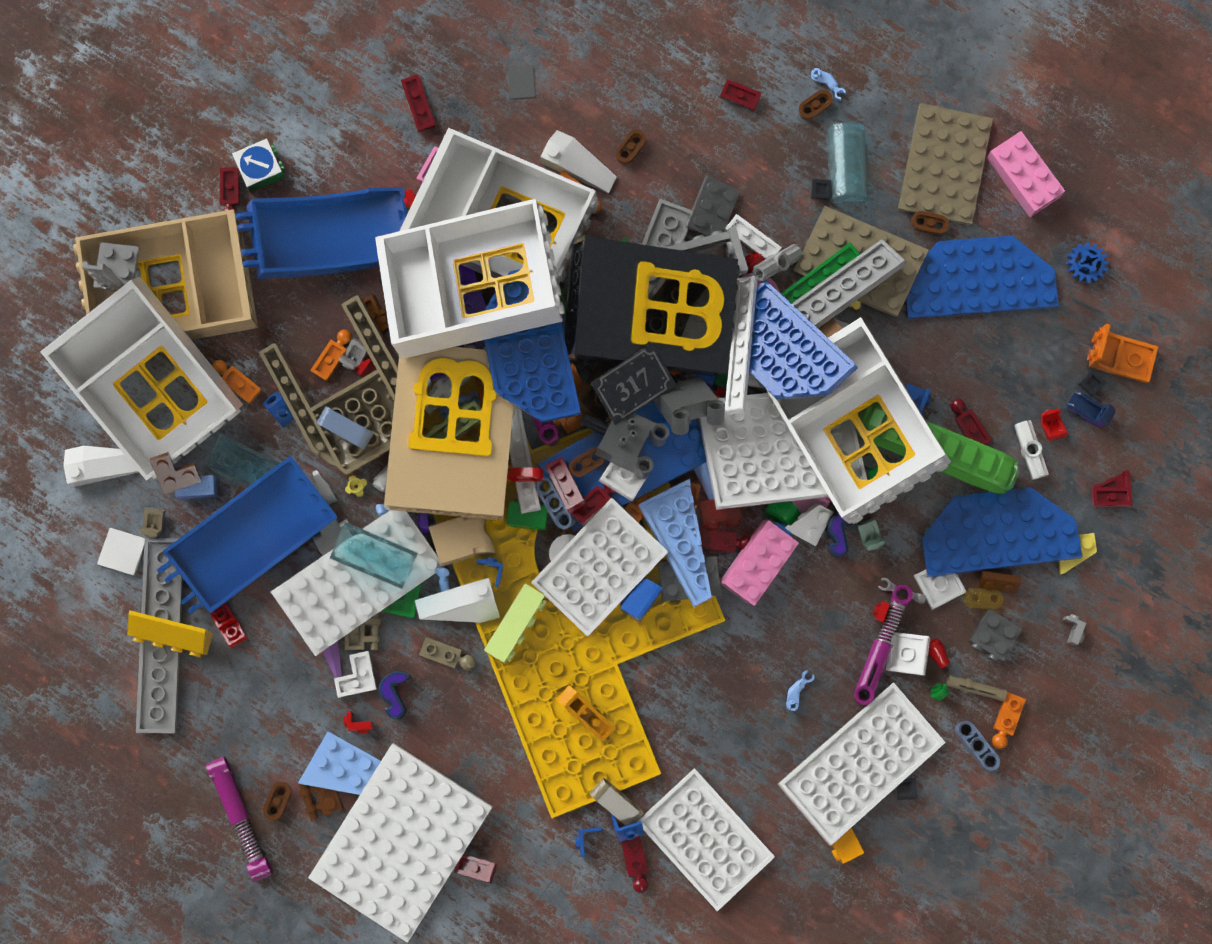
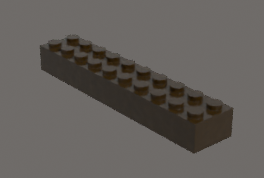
(656, 322)

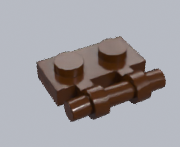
(328, 801)

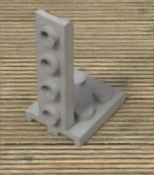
(716, 238)
(114, 266)

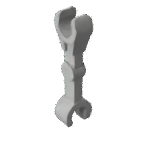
(917, 597)

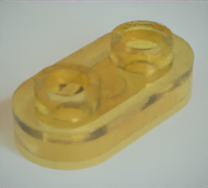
(984, 599)

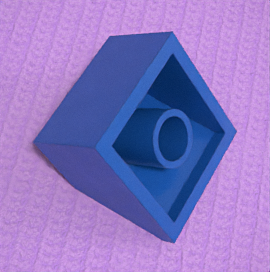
(640, 599)

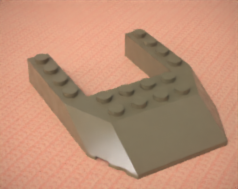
(363, 402)

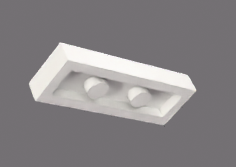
(753, 237)

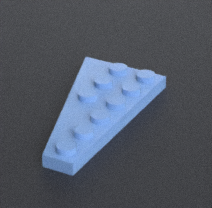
(676, 528)
(339, 766)

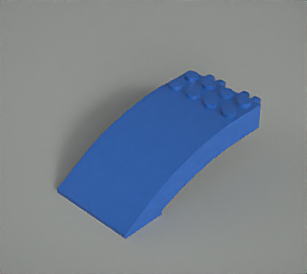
(320, 231)
(672, 460)
(248, 536)

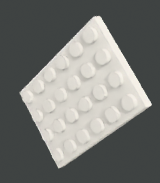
(599, 566)
(705, 839)

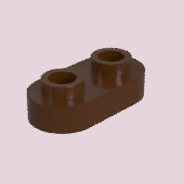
(814, 105)
(630, 147)
(929, 223)
(587, 463)
(277, 800)

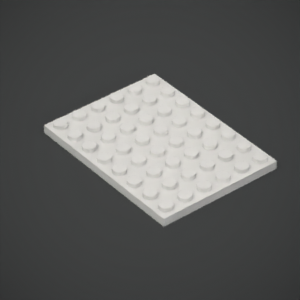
(759, 460)
(400, 842)

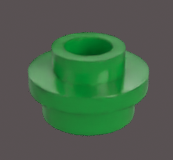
(939, 691)

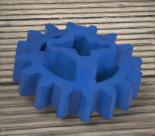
(1086, 256)

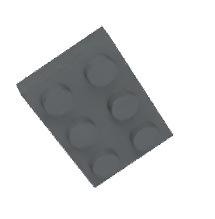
(712, 207)
(672, 588)

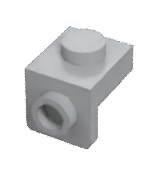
(353, 355)
(1076, 635)

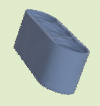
(345, 428)
(548, 497)
(986, 749)

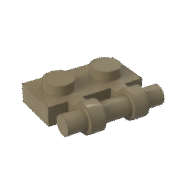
(356, 639)

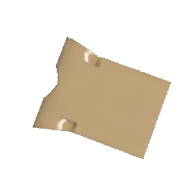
(461, 539)

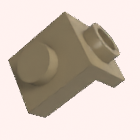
(153, 522)

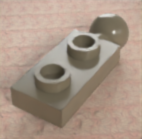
(446, 655)

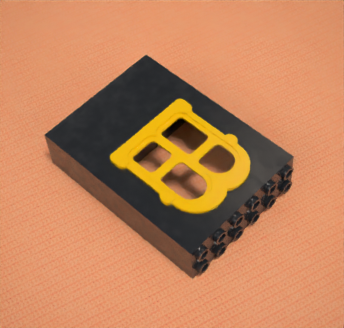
(611, 301)

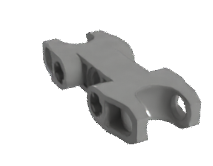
(329, 535)

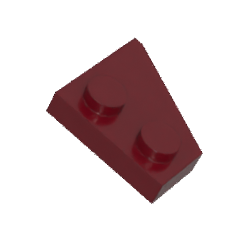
(1113, 493)

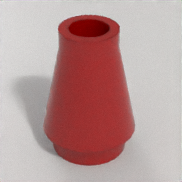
(938, 653)

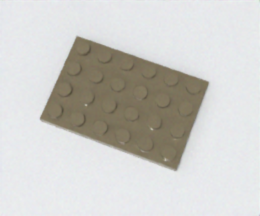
(945, 163)
(837, 230)

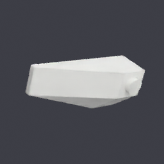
(568, 155)
(95, 464)
(464, 603)

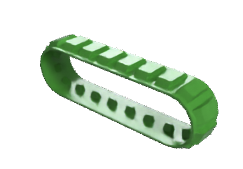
(969, 459)

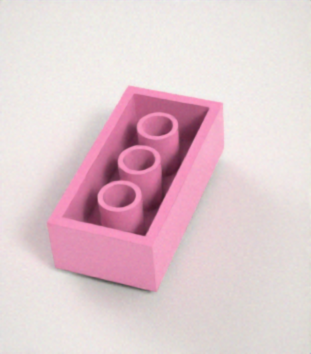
(1025, 174)
(759, 562)

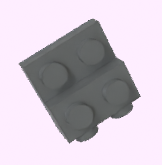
(994, 636)

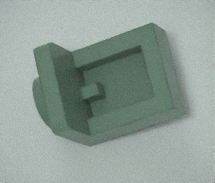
(870, 534)

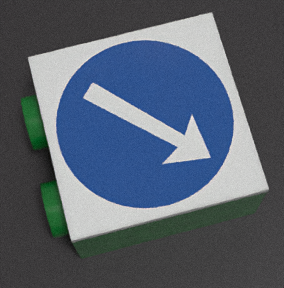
(259, 165)

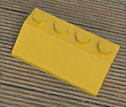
(169, 633)

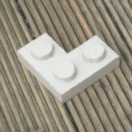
(362, 678)

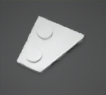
(811, 523)

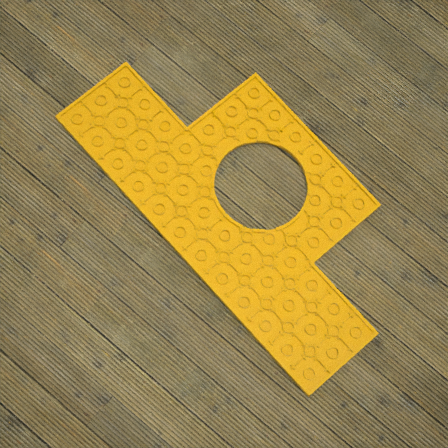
(559, 655)

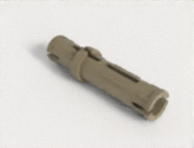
(976, 688)

